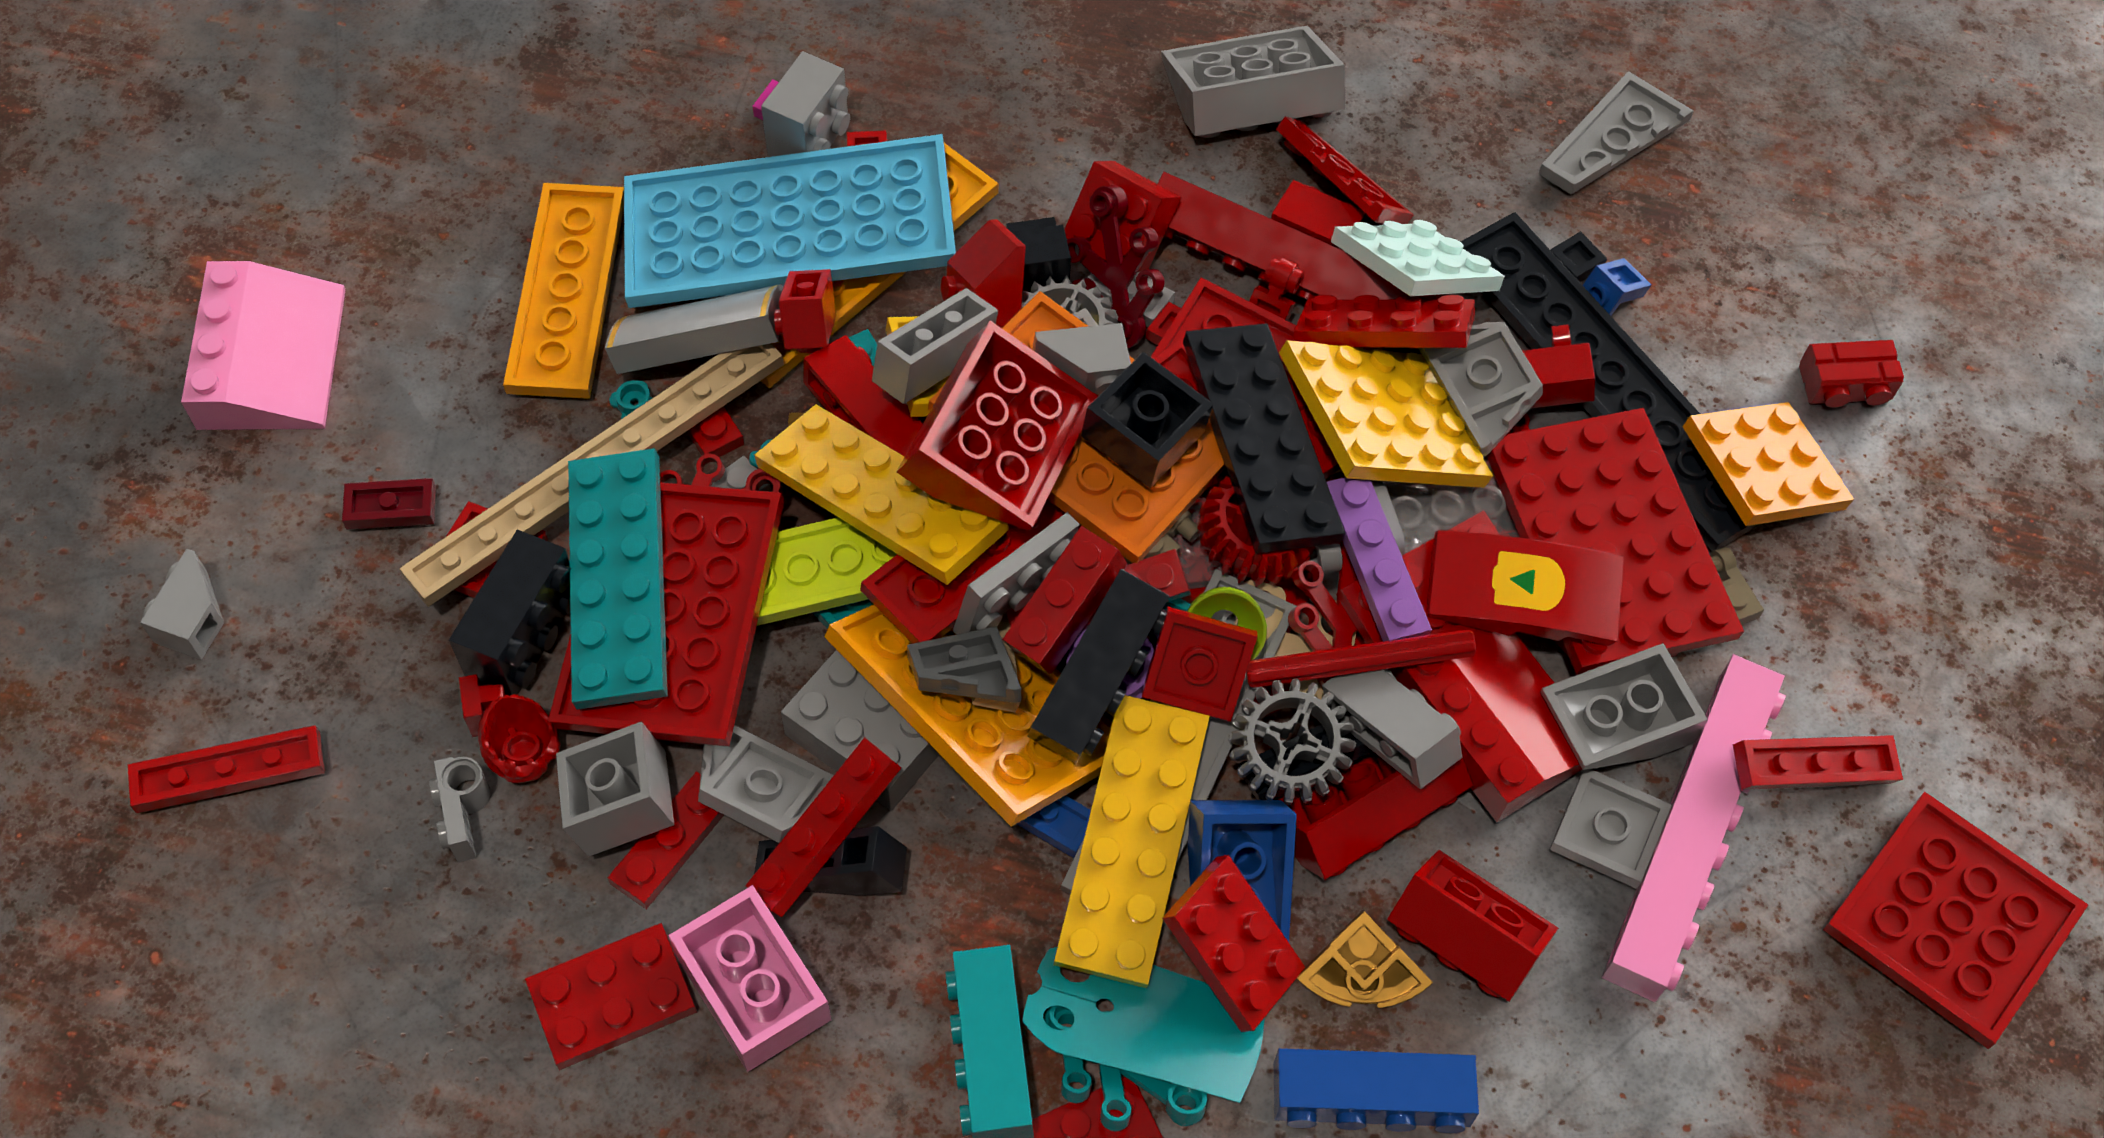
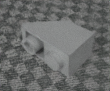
(185, 609)

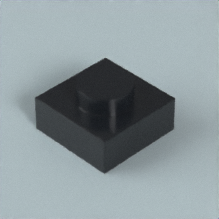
(1579, 255)

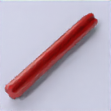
(1362, 658)

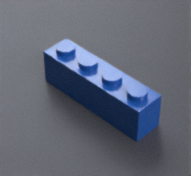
(1375, 1089)

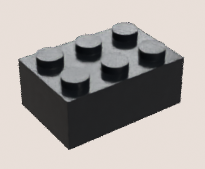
(515, 614)

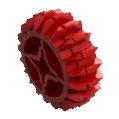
(1229, 541)

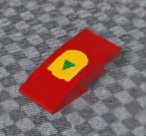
(1525, 586)

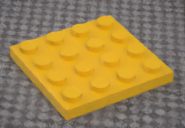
(1384, 415)

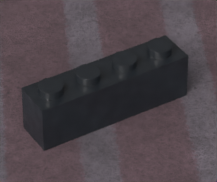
(1098, 666)

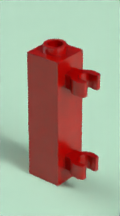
(1563, 370)

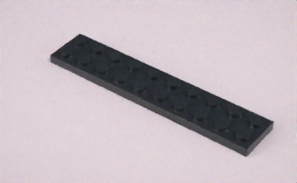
(1545, 294)

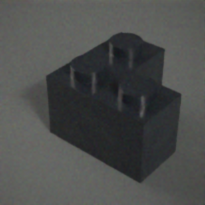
(1045, 252)

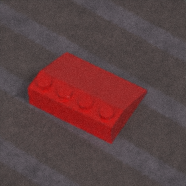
(998, 430)
(1504, 722)

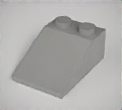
(1626, 710)

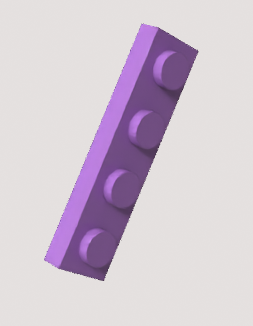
(1378, 561)

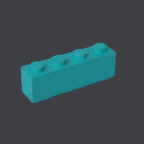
(991, 1044)

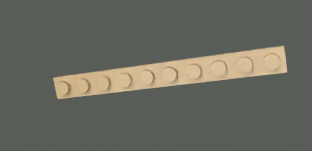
(547, 495)

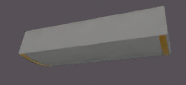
(694, 330)

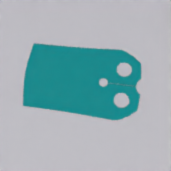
(1161, 1032)

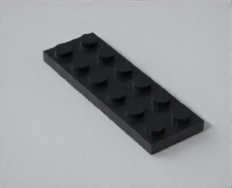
(1263, 439)

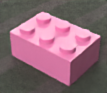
(750, 978)

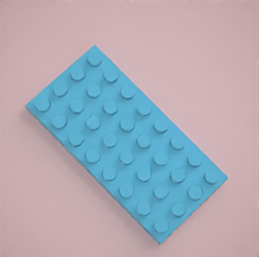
(759, 218)

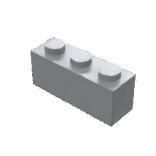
(929, 345)
(1397, 724)

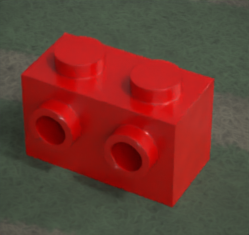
(806, 310)

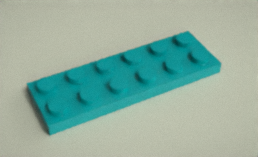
(616, 579)

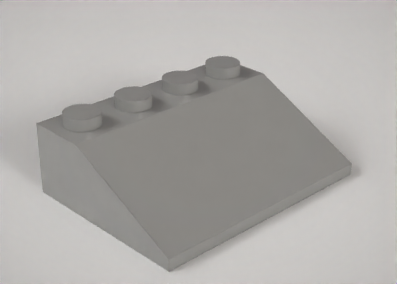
(1255, 80)

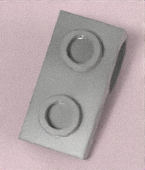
(457, 805)

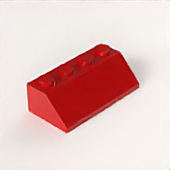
(1366, 811)

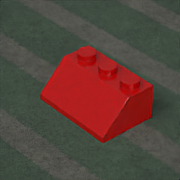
(1472, 925)

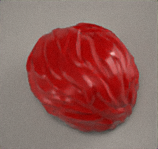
(517, 738)

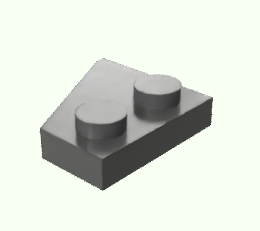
(966, 666)

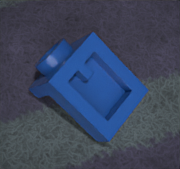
(1616, 283)

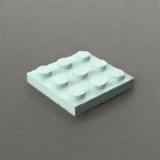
(1417, 258)

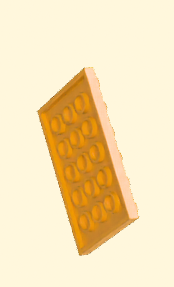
(979, 742)

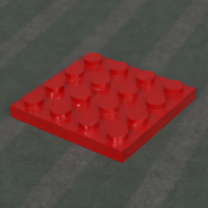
(1956, 919)

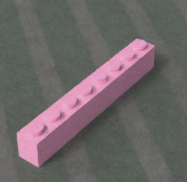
(1693, 834)

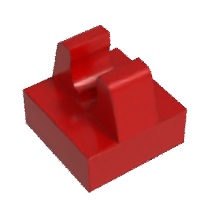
(476, 699)

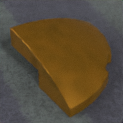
(1364, 968)

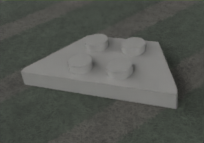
(1486, 382)
(758, 783)

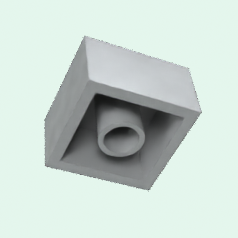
(806, 108)
(614, 789)

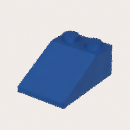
(1258, 840)

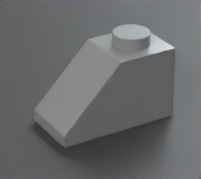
(1087, 353)

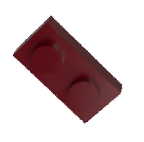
(389, 503)

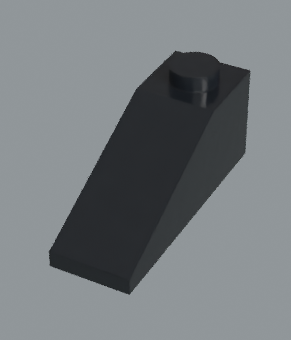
(862, 865)

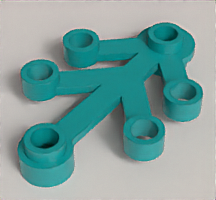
(1168, 1093)

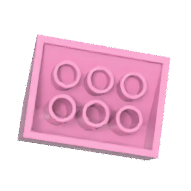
(262, 349)

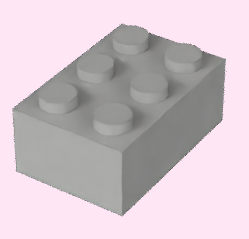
(840, 710)

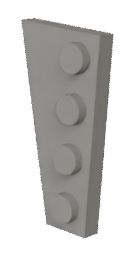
(1615, 130)

